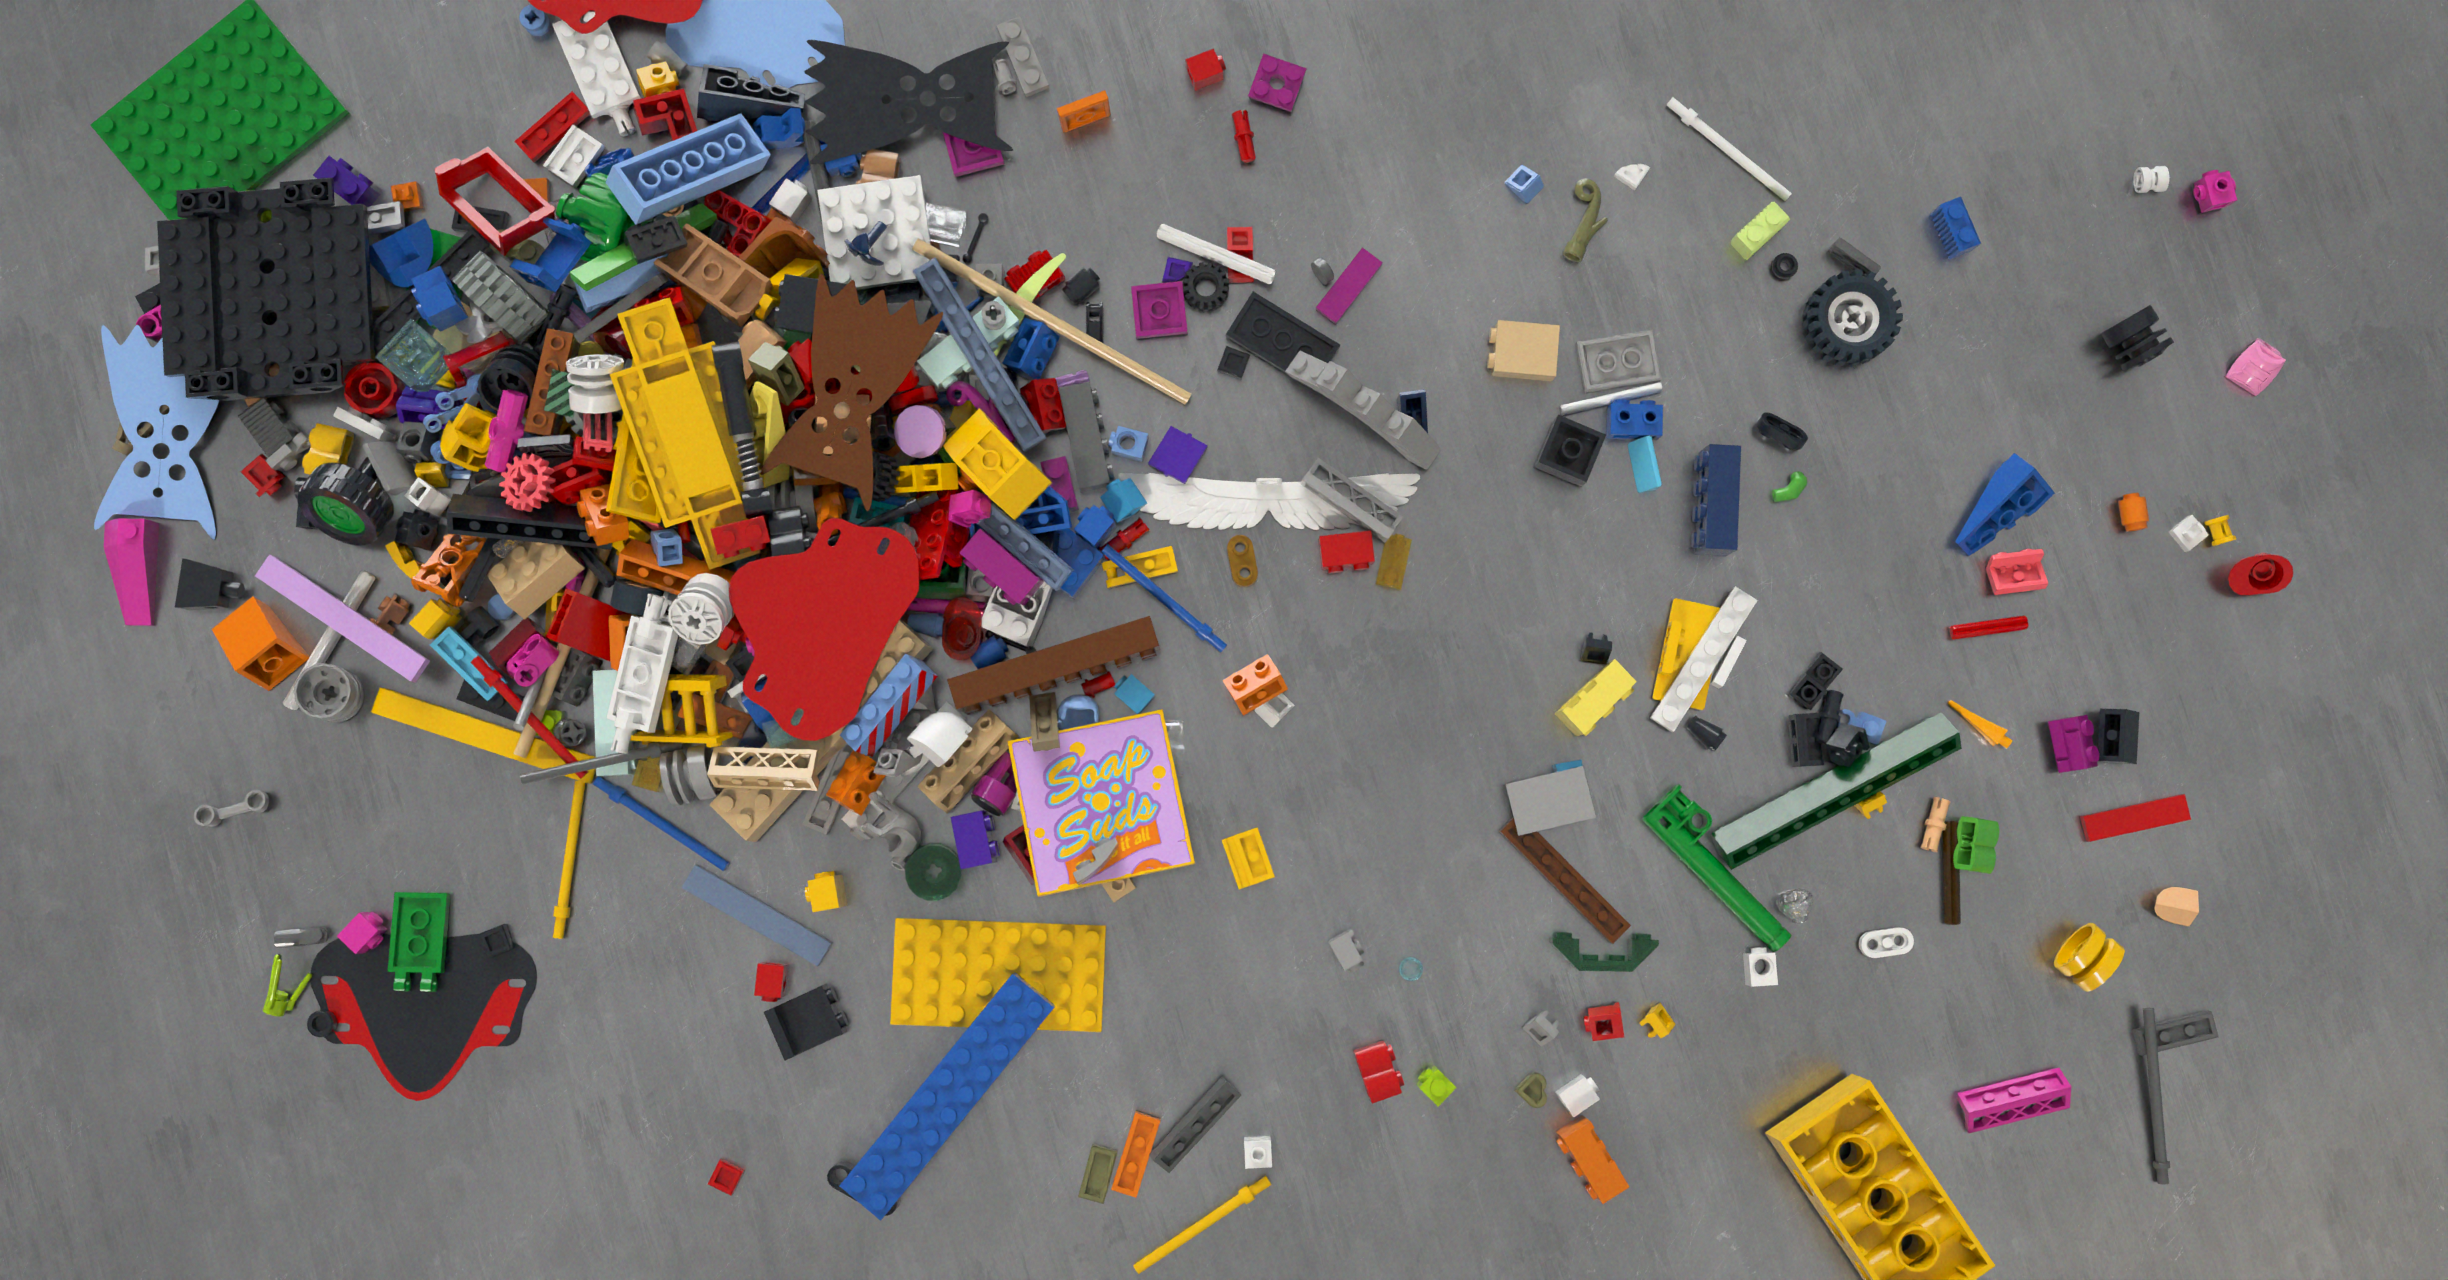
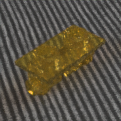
(1394, 561)

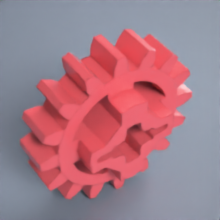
(525, 485)

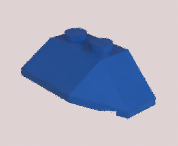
(1045, 514)

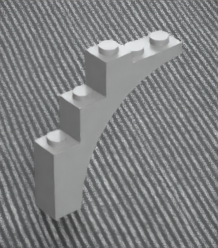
(1367, 405)

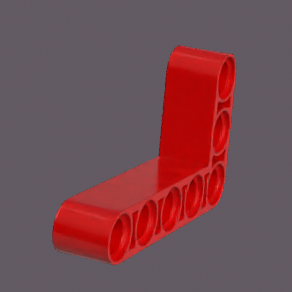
(747, 223)

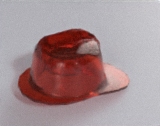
(961, 628)

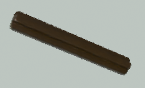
(1952, 909)

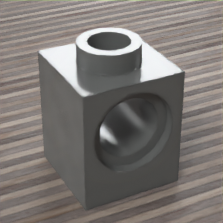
(416, 442)

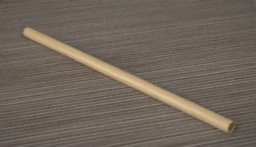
(1052, 321)
(554, 671)

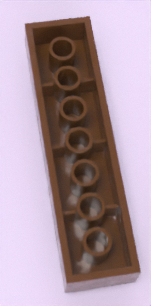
(1054, 664)

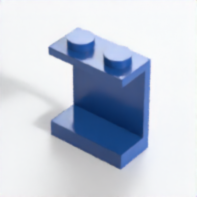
(557, 258)

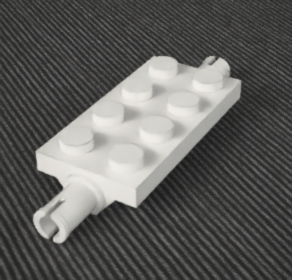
(599, 71)
(642, 674)

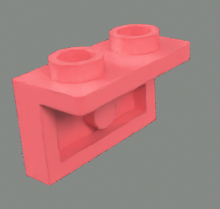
(2016, 571)

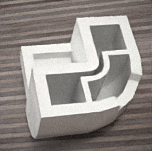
(938, 737)

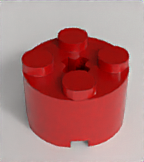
(360, 390)

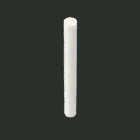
(1609, 398)

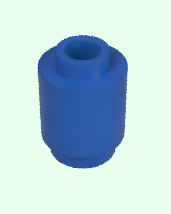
(990, 652)

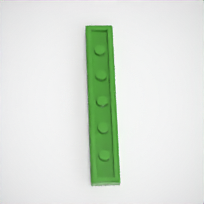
(621, 258)

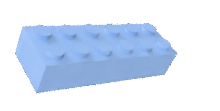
(687, 168)

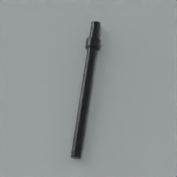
(912, 506)

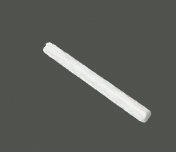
(330, 636)

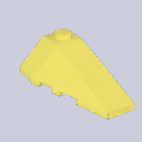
(769, 430)

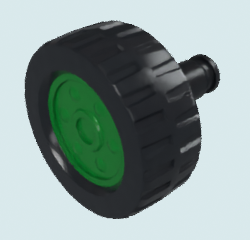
(346, 502)

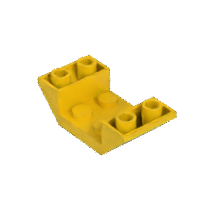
(996, 465)

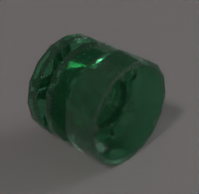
(922, 882)

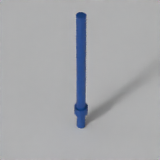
(1202, 631)
(619, 795)

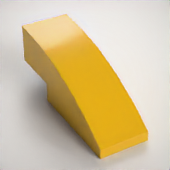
(927, 477)

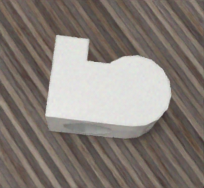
(430, 500)

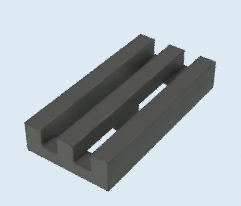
(1852, 257)

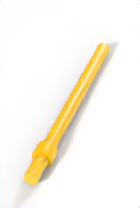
(562, 910)
(1245, 1196)

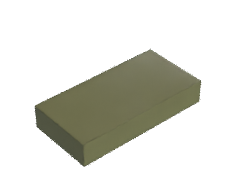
(1097, 1173)

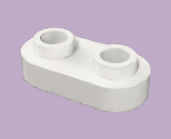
(1885, 942)

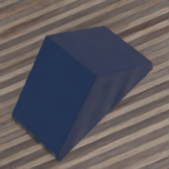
(1414, 405)

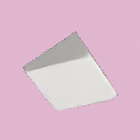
(1274, 709)

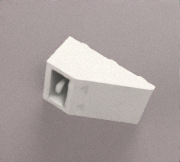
(1016, 621)

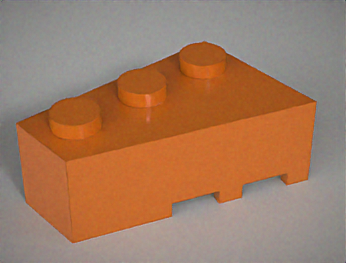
(1591, 1159)

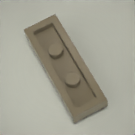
(1044, 722)

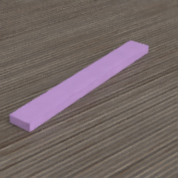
(342, 618)

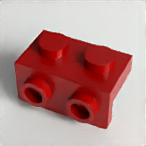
(1045, 403)

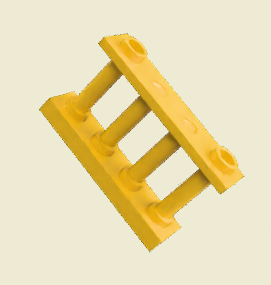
(686, 686)

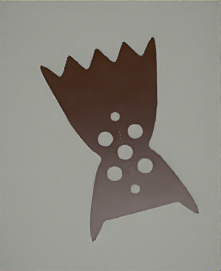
(885, 352)

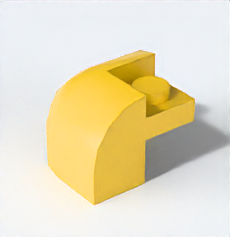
(467, 438)

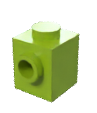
(1435, 1085)

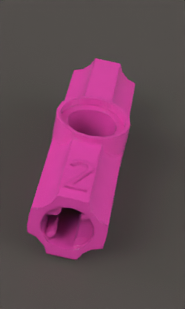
(506, 430)

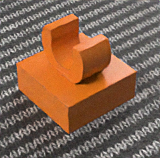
(409, 195)

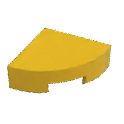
(767, 304)

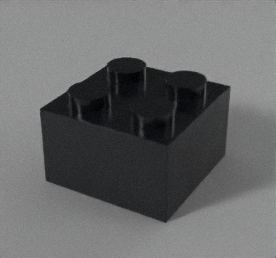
(1570, 450)

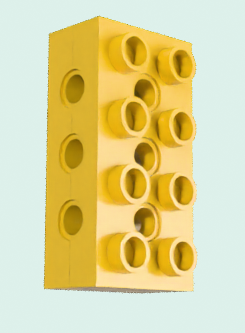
(1882, 1159)

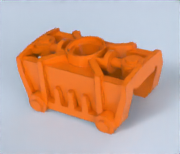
(437, 567)

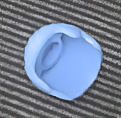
(1077, 711)

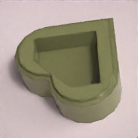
(1532, 1090)

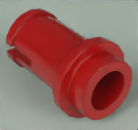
(1098, 684)

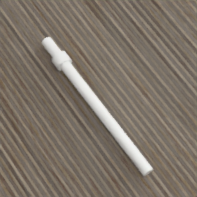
(1690, 117)

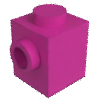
(363, 932)

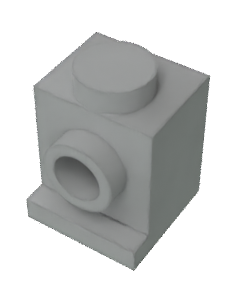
(1347, 951)

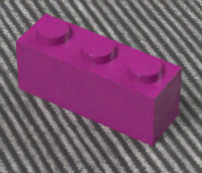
(1001, 568)

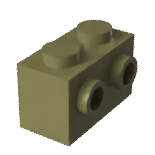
(776, 370)

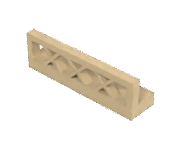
(764, 777)

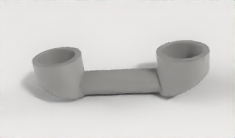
(211, 816)

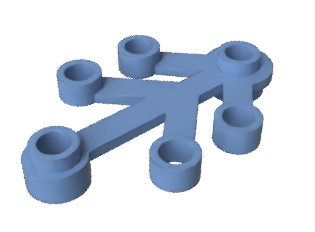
(473, 396)

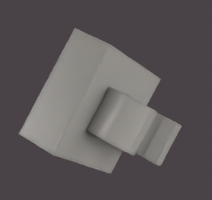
(1541, 1029)

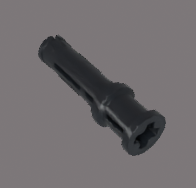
(557, 312)

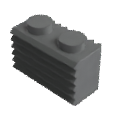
(268, 425)

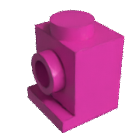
(969, 508)

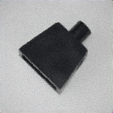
(205, 587)

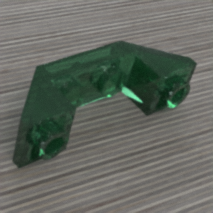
(1638, 951)

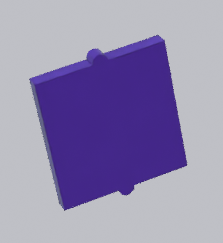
(1177, 455)

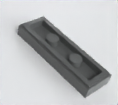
(2179, 1032)

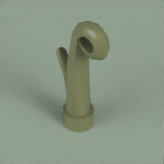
(1588, 226)

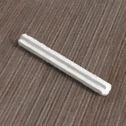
(1216, 254)

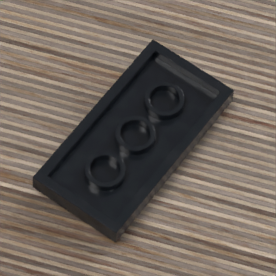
(1278, 334)

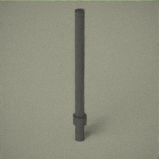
(653, 749)

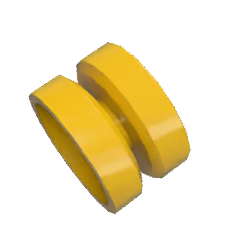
(2089, 957)

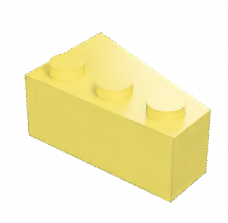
(1596, 698)

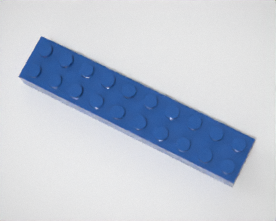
(947, 1096)

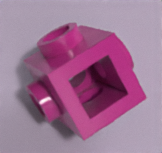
(2215, 190)

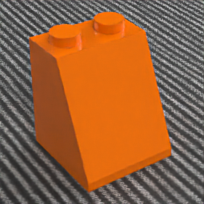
(259, 644)

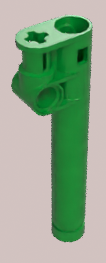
(1683, 840)

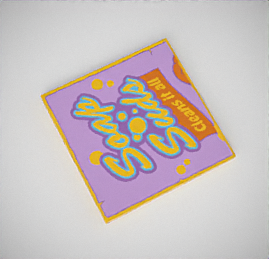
(1098, 785)

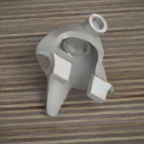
(897, 829)

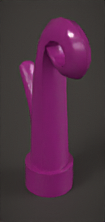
(978, 401)

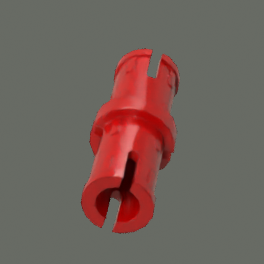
(1127, 536)

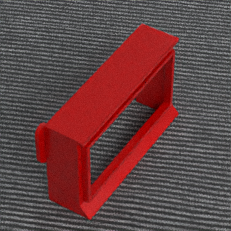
(458, 173)

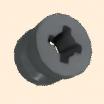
(574, 735)

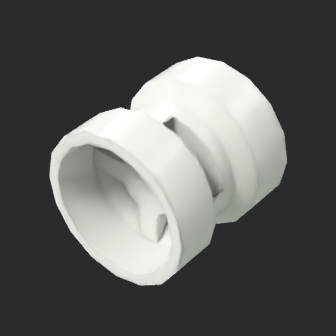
(2151, 179)

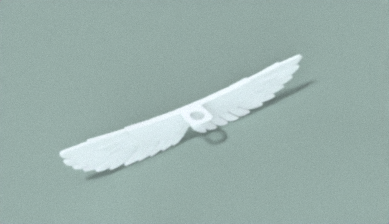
(1246, 503)

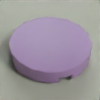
(920, 431)

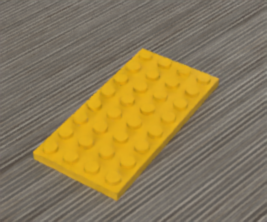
(955, 968)

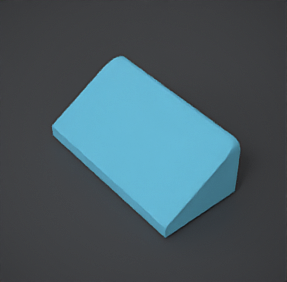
(1644, 464)

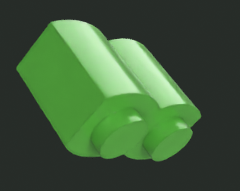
(1976, 845)

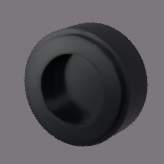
(321, 1023)

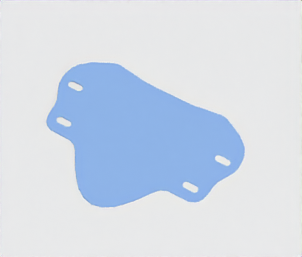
(757, 36)

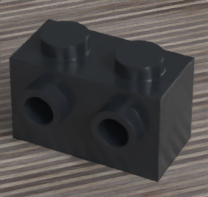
(2118, 736)

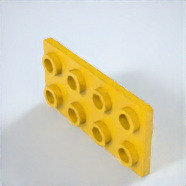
(1684, 630)

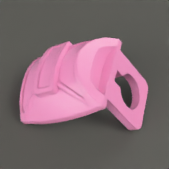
(2256, 367)

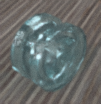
(1411, 977)

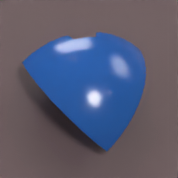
(403, 254)

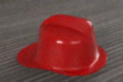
(2260, 574)

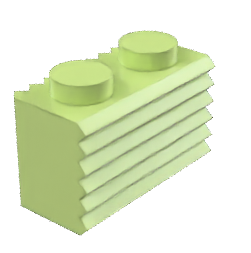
(1759, 230)

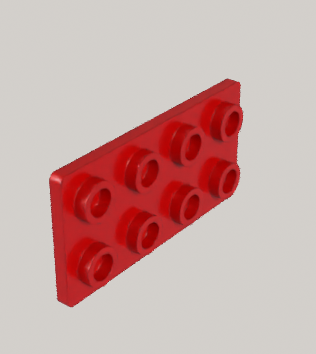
(938, 536)

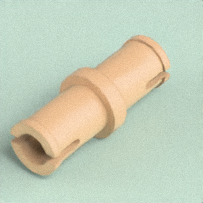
(1935, 824)

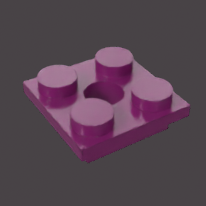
(1274, 68)

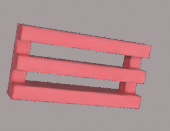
(597, 443)

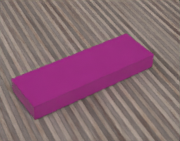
(1349, 285)

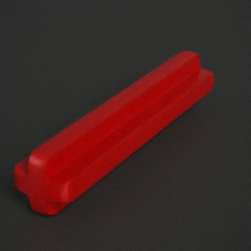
(1988, 627)

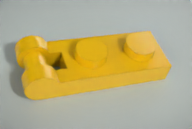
(1150, 563)

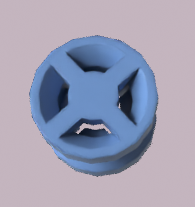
(537, 26)

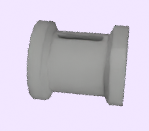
(986, 313)

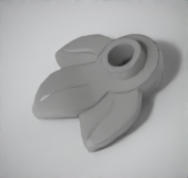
(478, 326)

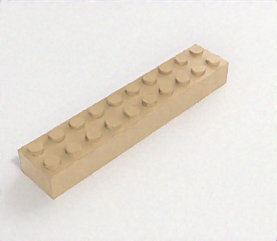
(755, 810)

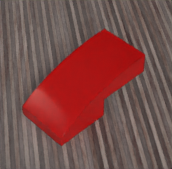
(1241, 243)

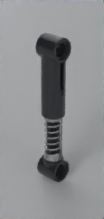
(741, 426)

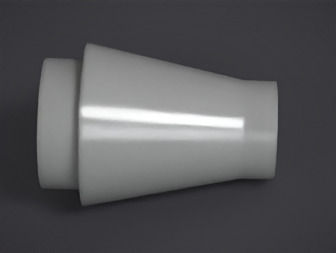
(662, 52)

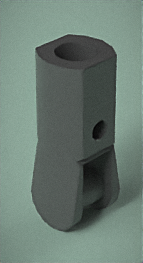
(300, 937)

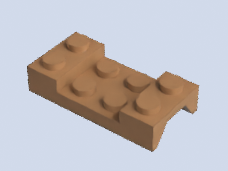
(716, 276)

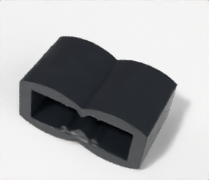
(789, 531)

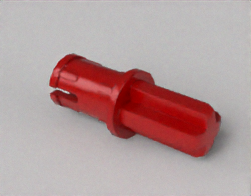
(1244, 136)

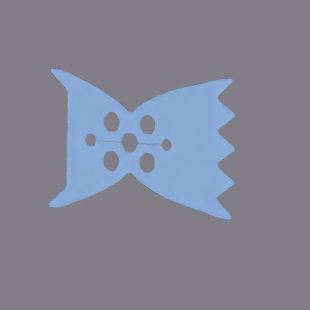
(138, 393)

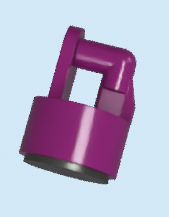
(991, 793)

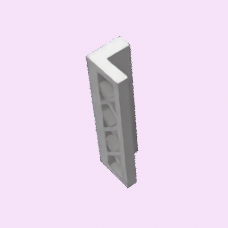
(1347, 507)

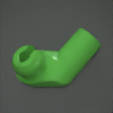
(1794, 489)

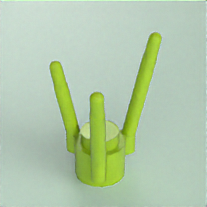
(276, 1000)

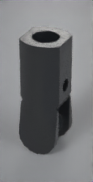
(1095, 328)

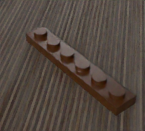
(1567, 881)

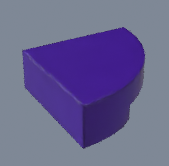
(1176, 269)

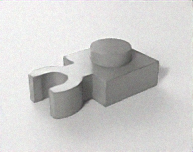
(287, 455)

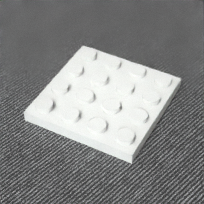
(856, 210)

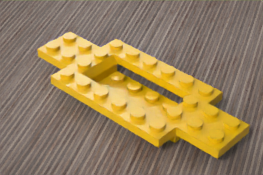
(676, 428)

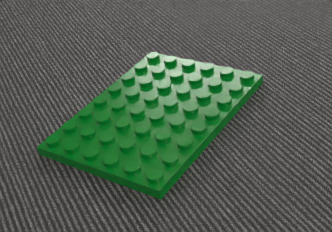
(221, 112)

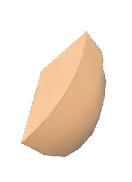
(2177, 905)

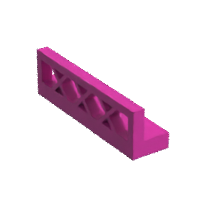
(2015, 1095)

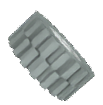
(501, 297)

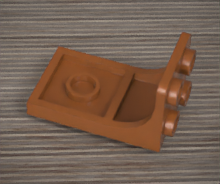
(779, 246)

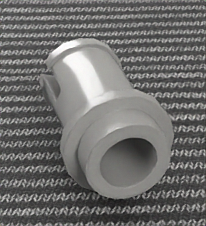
(1007, 83)

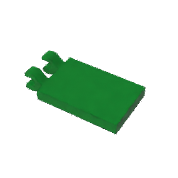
(418, 938)

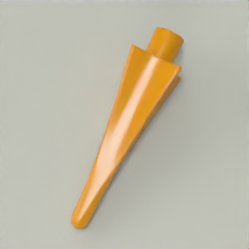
(1991, 732)

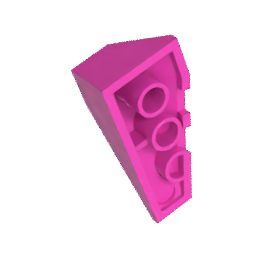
(132, 560)

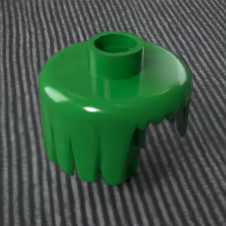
(599, 216)

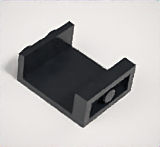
(806, 1021)

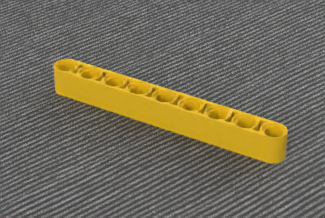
(469, 730)

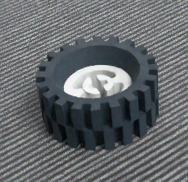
(1869, 302)

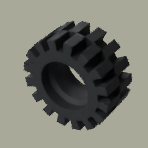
(1200, 272)
(883, 476)

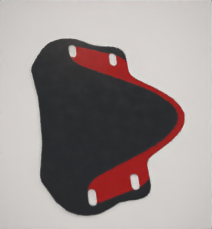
(419, 1034)

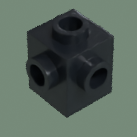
(416, 529)

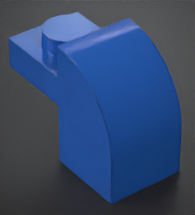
(780, 131)

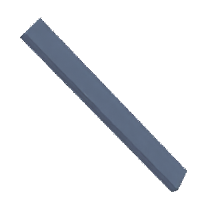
(979, 354)

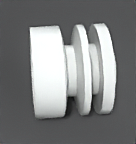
(593, 383)
(702, 609)

